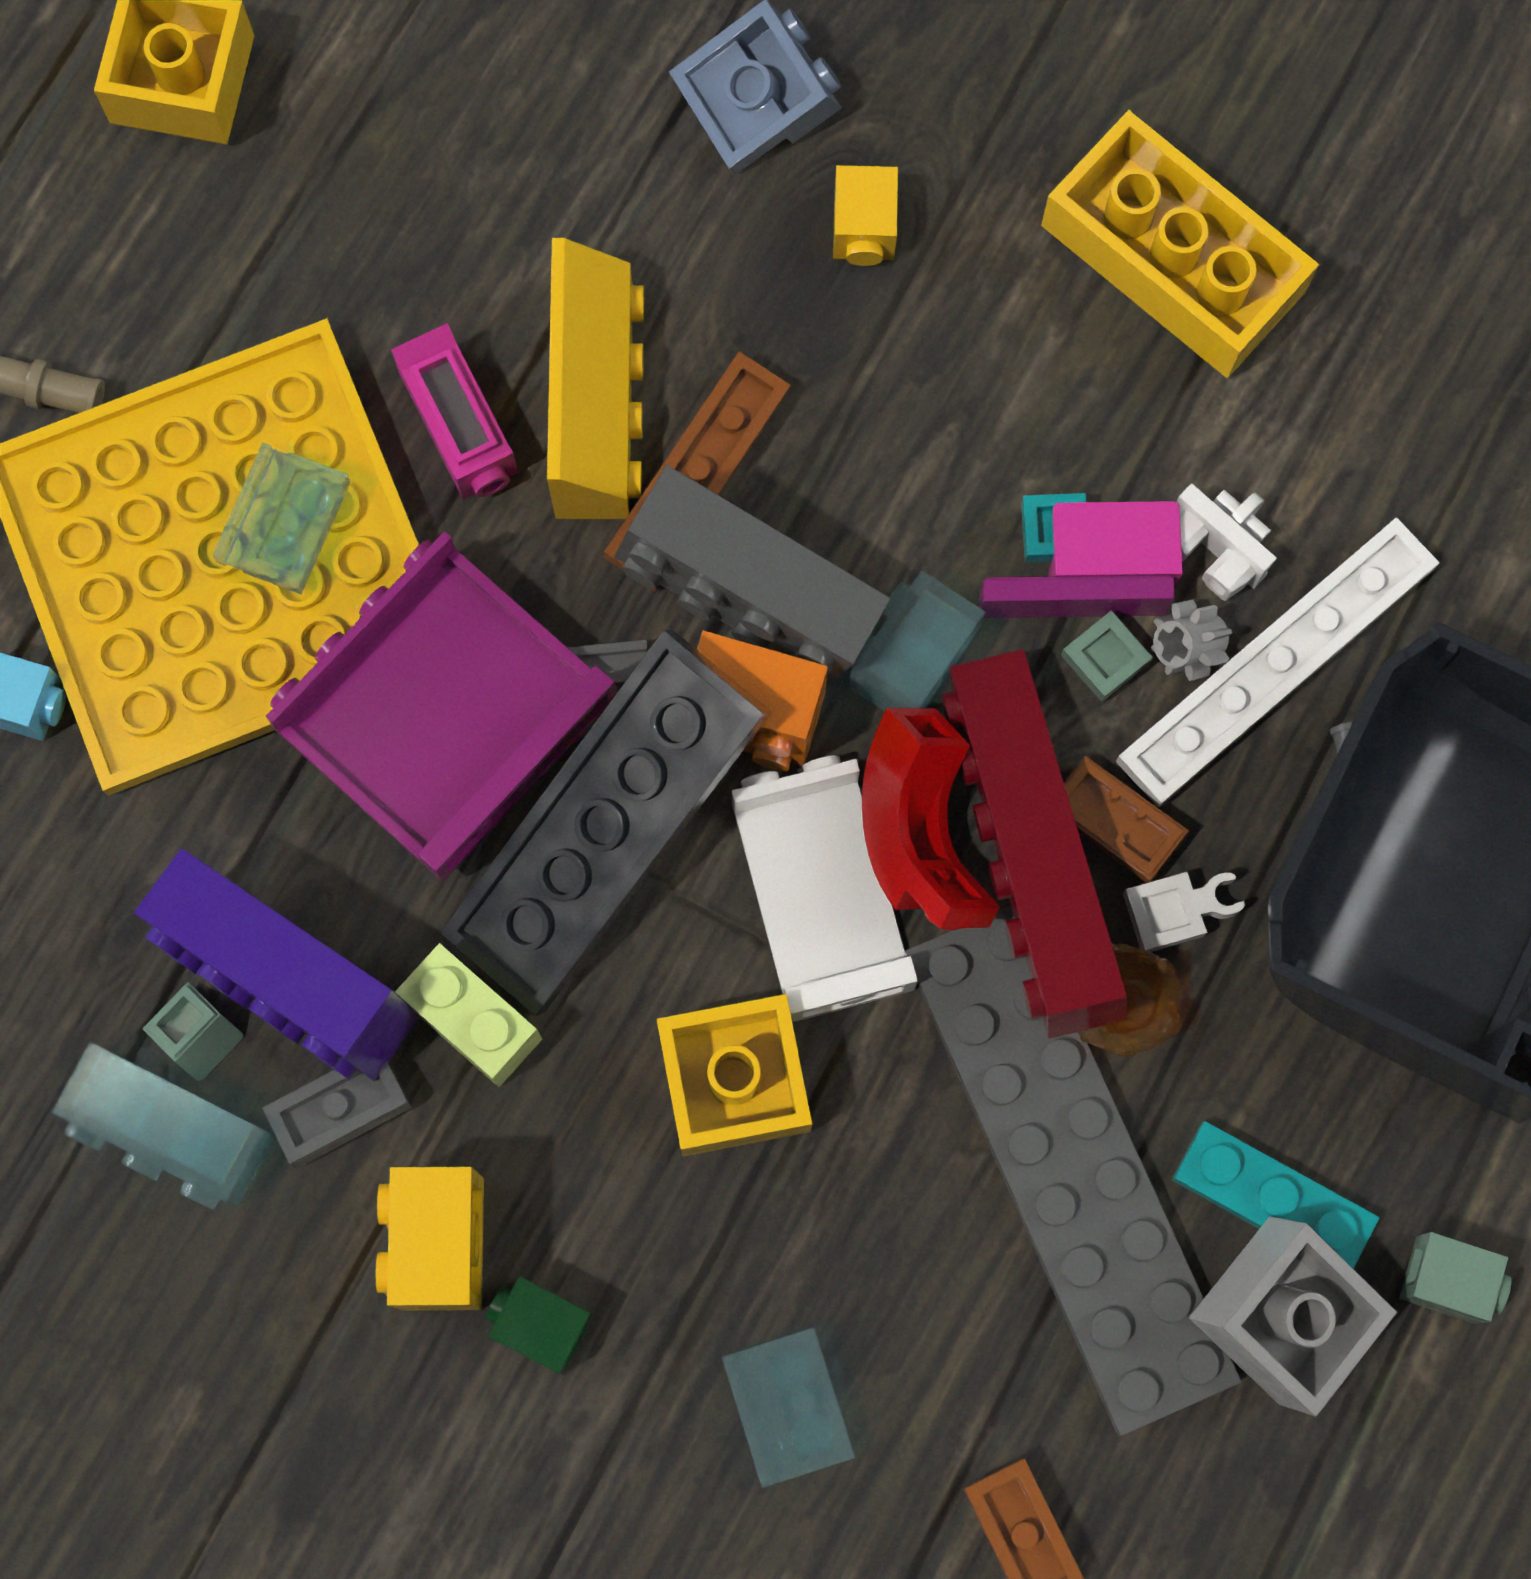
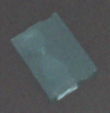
(281, 518)
(788, 1407)

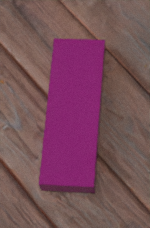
(1076, 596)

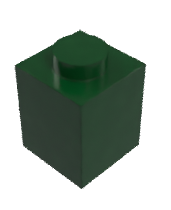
(537, 1324)

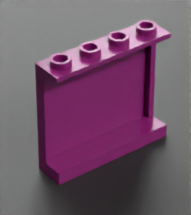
(440, 706)

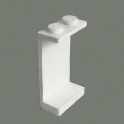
(818, 890)

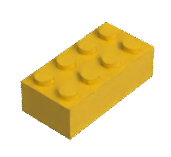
(1178, 243)

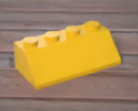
(592, 384)

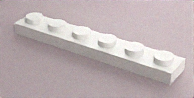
(1276, 662)

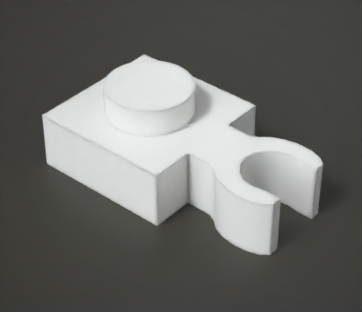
(1172, 912)

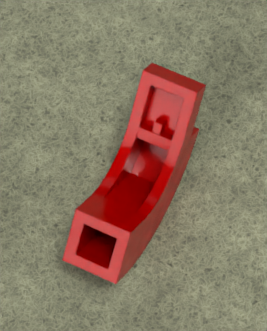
(907, 821)

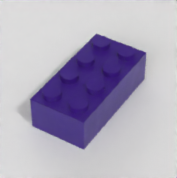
(267, 959)

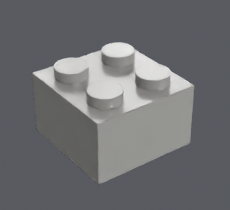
(1293, 1315)

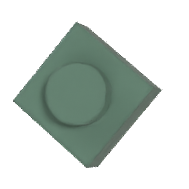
(1106, 656)

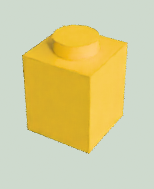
(865, 214)

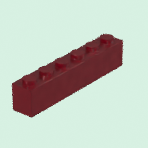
(1036, 846)

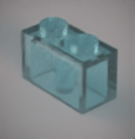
(916, 645)

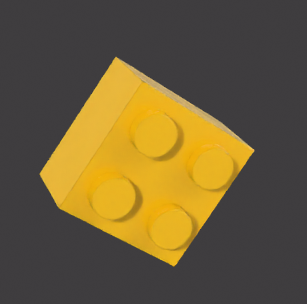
(175, 66)
(734, 1075)
(432, 1238)

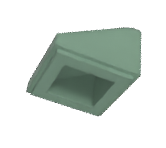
(193, 1032)

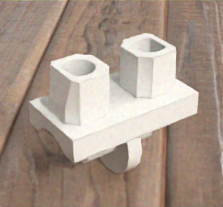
(1230, 534)

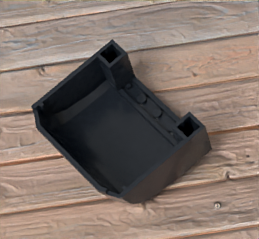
(1415, 875)

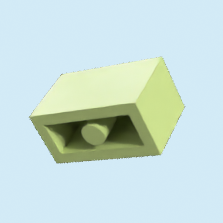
(469, 1015)

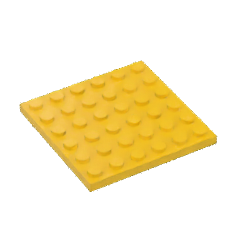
(120, 537)

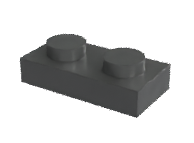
(333, 1112)

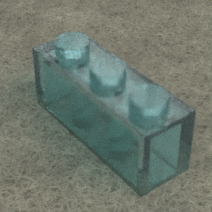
(161, 1128)

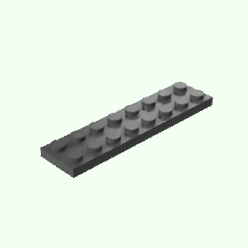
(1073, 1181)

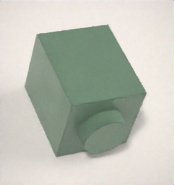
(1456, 1279)

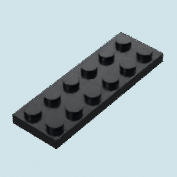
(605, 821)

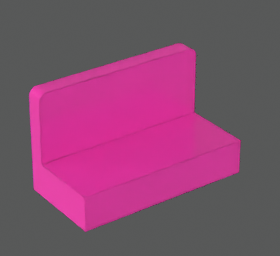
(1116, 539)

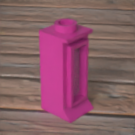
(455, 413)

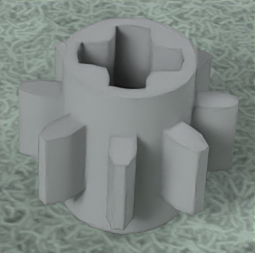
(1191, 640)

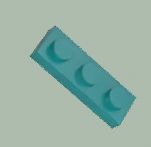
(1261, 1187)

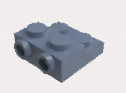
(757, 85)

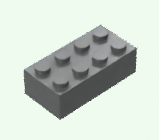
(748, 575)

